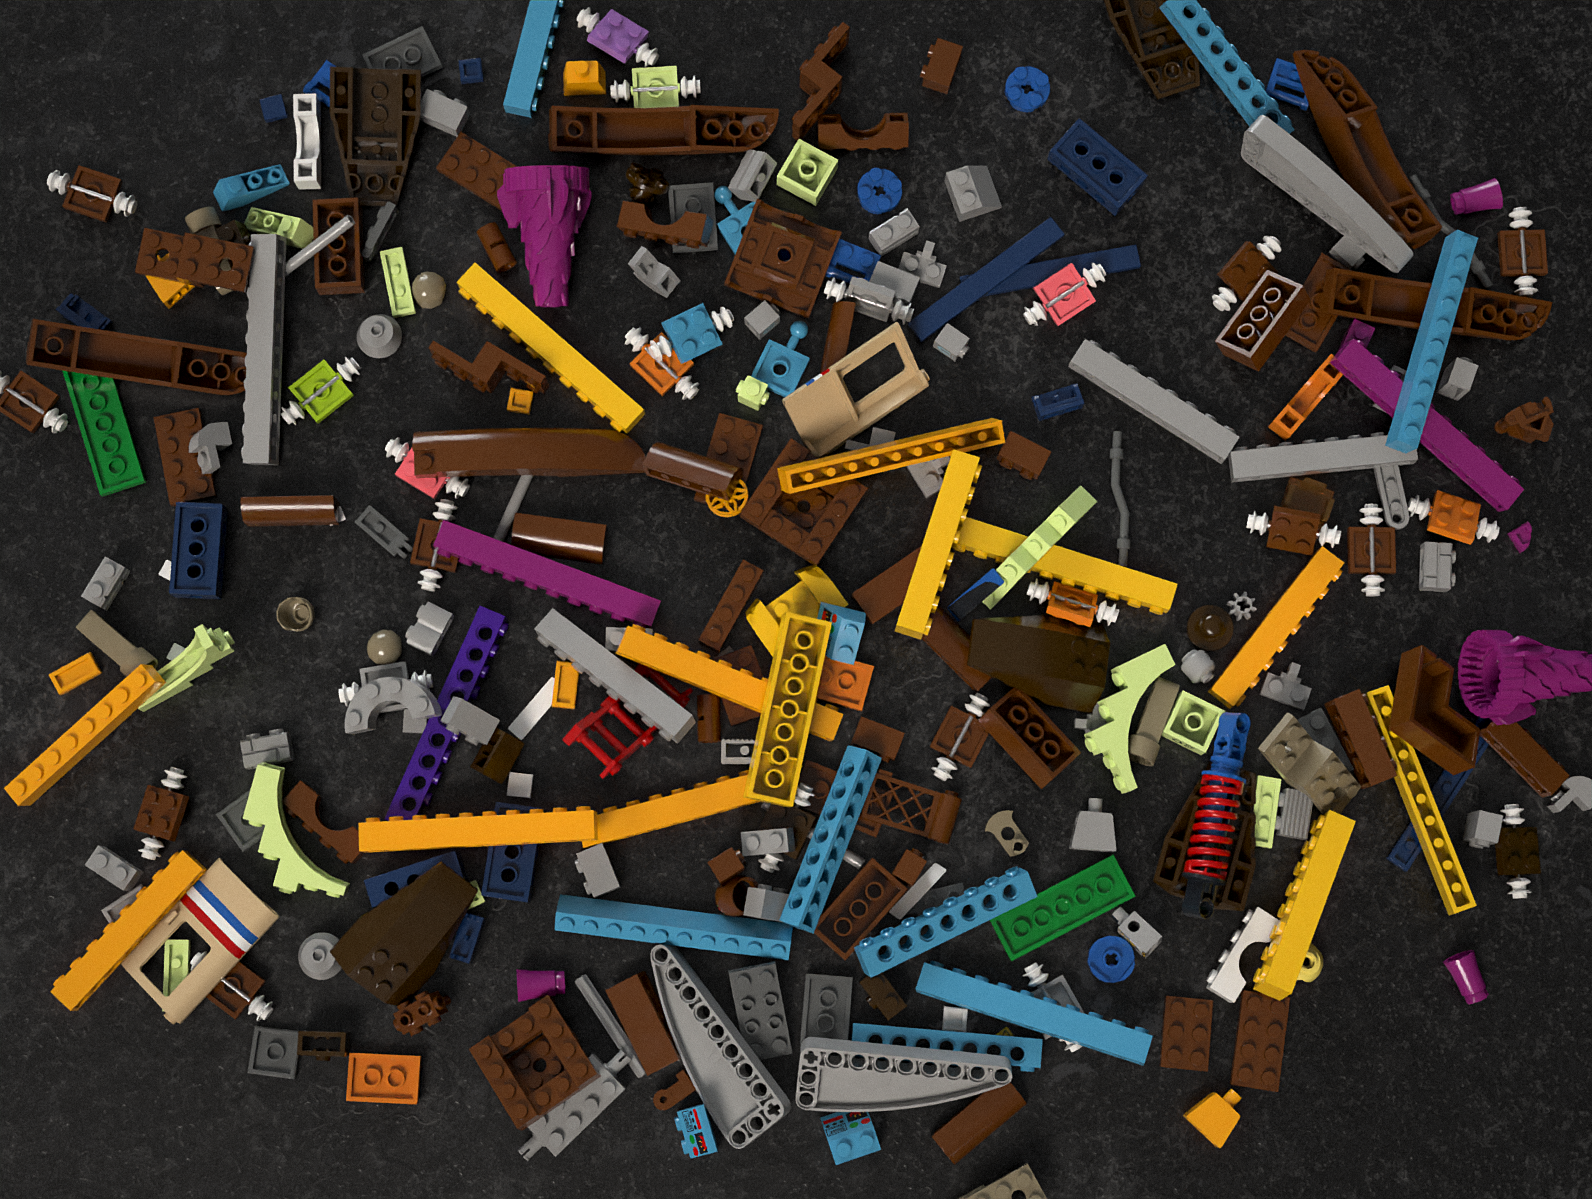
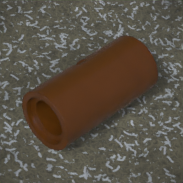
(496, 247)
(708, 718)

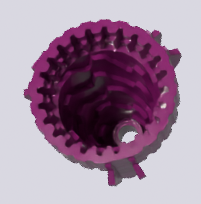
(551, 209)
(1506, 673)

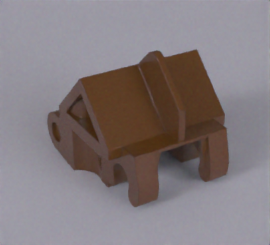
(1528, 422)

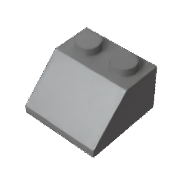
(972, 191)

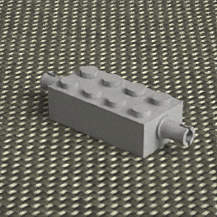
(571, 1117)

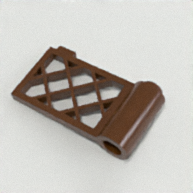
(940, 818)

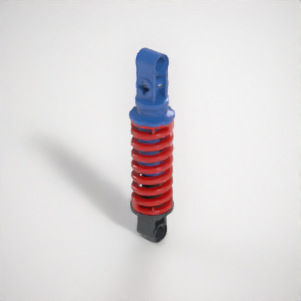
(1219, 792)

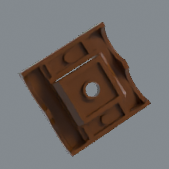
(789, 283)
(777, 511)
(522, 1089)

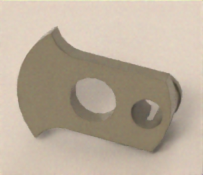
(997, 823)

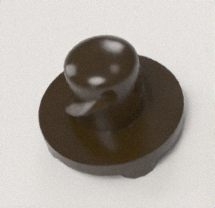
(646, 183)
(1209, 628)

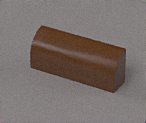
(838, 333)
(692, 471)
(290, 510)
(560, 538)
(887, 589)
(952, 646)
(644, 1022)
(977, 1121)

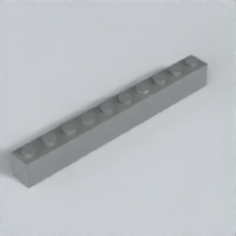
(264, 350)

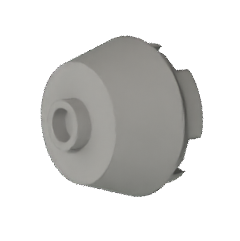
(379, 336)
(316, 958)

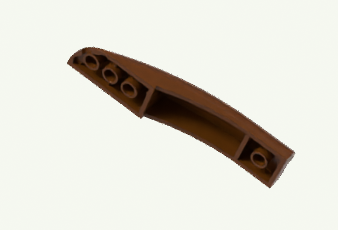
(659, 130)
(1361, 148)
(1403, 303)
(135, 358)
(525, 452)

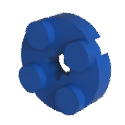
(1027, 76)
(882, 203)
(1124, 957)

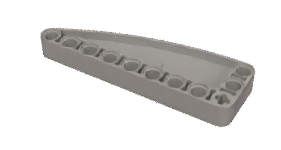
(1321, 191)
(715, 1071)
(875, 1085)

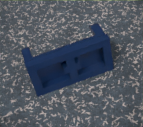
(82, 313)
(1058, 402)
(467, 938)

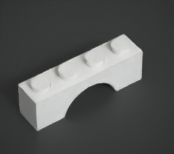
(308, 129)
(1227, 979)

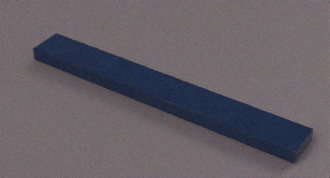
(1032, 274)
(985, 279)
(1443, 792)

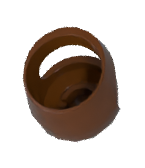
(732, 894)

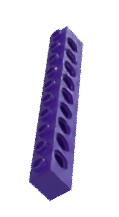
(483, 620)

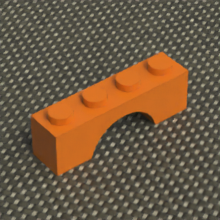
(1306, 399)

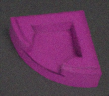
(1521, 536)

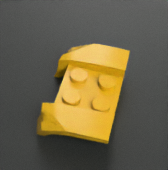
(800, 599)

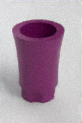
(1477, 198)
(1467, 976)
(539, 984)

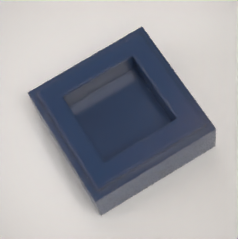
(471, 70)
(273, 108)

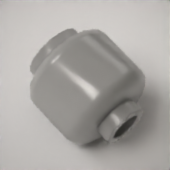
(1198, 666)

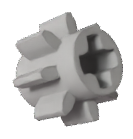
(1235, 609)

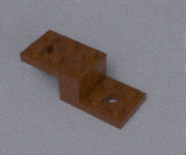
(820, 80)
(194, 260)
(488, 368)

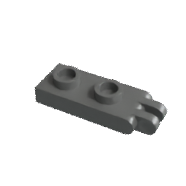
(378, 232)
(383, 532)
(935, 898)

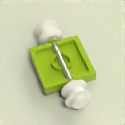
(320, 391)

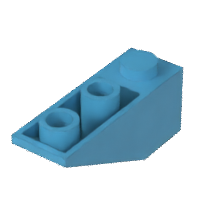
(249, 187)

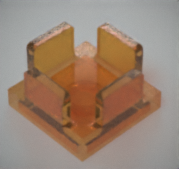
(1310, 497)

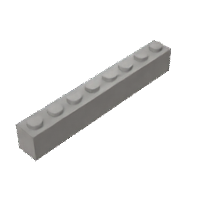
(1154, 401)
(1315, 458)
(615, 676)

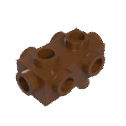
(424, 1010)

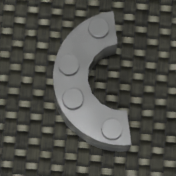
(375, 695)

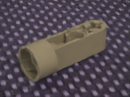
(203, 223)
(114, 643)
(1144, 745)

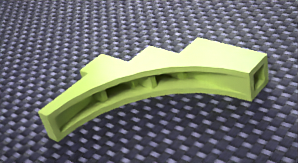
(1041, 542)
(194, 661)
(1118, 709)
(294, 868)

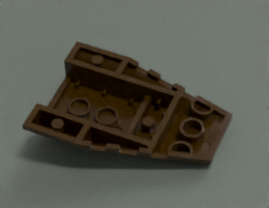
(1155, 45)
(375, 128)
(1043, 657)
(1240, 862)
(406, 936)

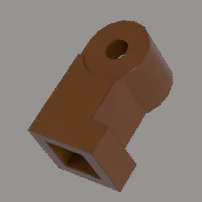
(668, 1097)

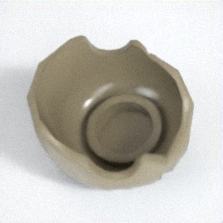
(428, 289)
(295, 614)
(384, 647)

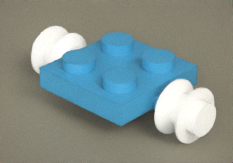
(691, 333)

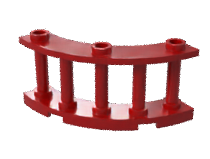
(594, 722)

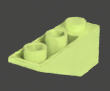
(294, 229)

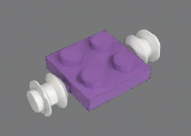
(617, 36)

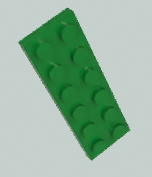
(105, 432)
(1062, 908)

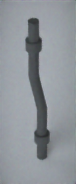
(1476, 266)
(1123, 542)

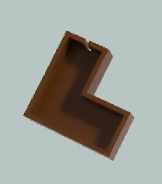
(1423, 715)

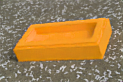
(75, 673)
(565, 686)

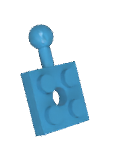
(732, 225)
(778, 354)

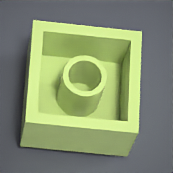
(807, 172)
(1192, 722)

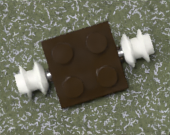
(787, 817)
(1517, 851)

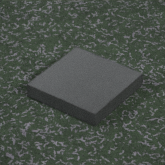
(239, 828)
(274, 1052)

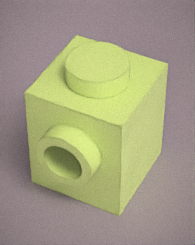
(752, 392)

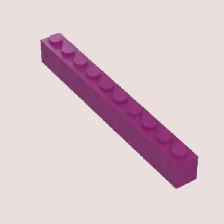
(1438, 434)
(546, 574)

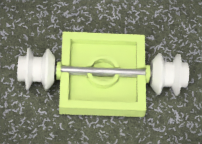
(655, 87)

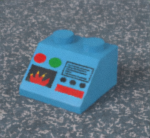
(844, 631)
(696, 1131)
(850, 1135)

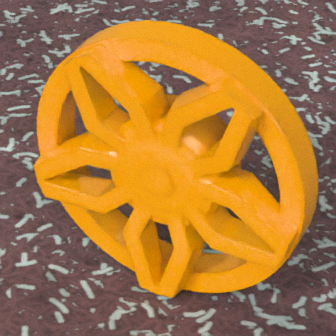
(737, 510)

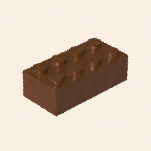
(340, 263)
(1263, 320)
(1029, 736)
(1361, 739)
(859, 908)

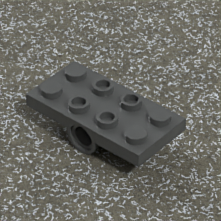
(761, 1010)

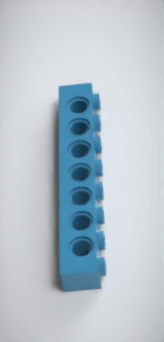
(1215, 63)
(830, 839)
(1020, 892)
(1030, 1046)

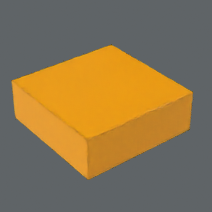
(520, 401)

